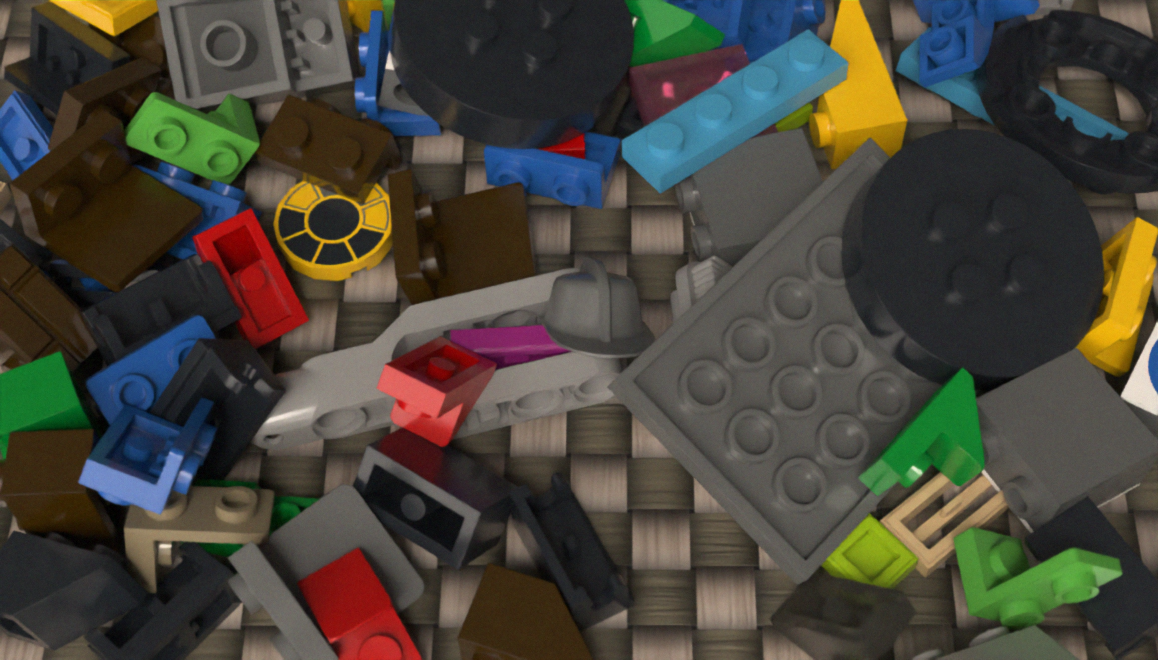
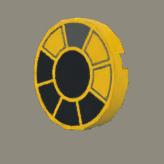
(331, 234)

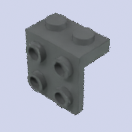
(306, 544)

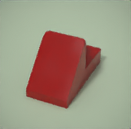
(252, 278)
(435, 388)
(356, 611)

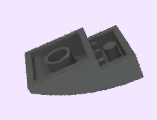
(257, 49)

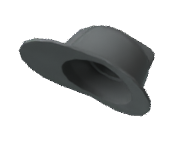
(596, 313)

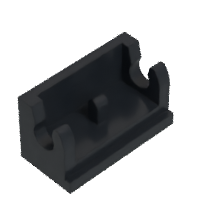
(157, 305)
(242, 396)
(569, 552)
(1124, 607)
(176, 617)

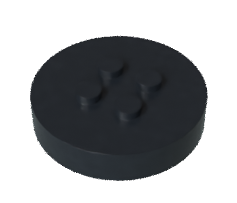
(512, 67)
(972, 258)

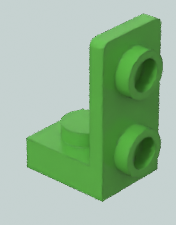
(205, 144)
(1006, 589)

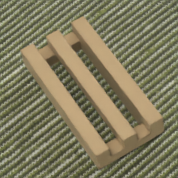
(932, 558)

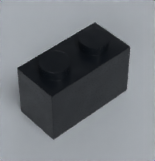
(434, 496)

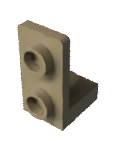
(201, 515)

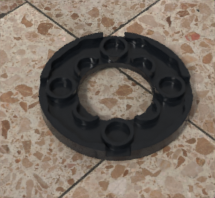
(1023, 112)

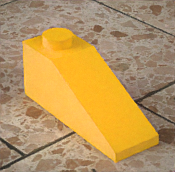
(864, 102)

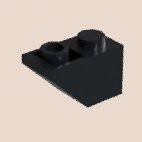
(61, 591)

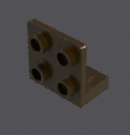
(100, 208)
(458, 240)

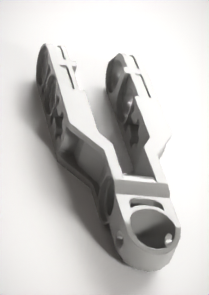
(338, 391)

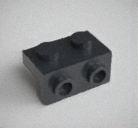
(61, 56)

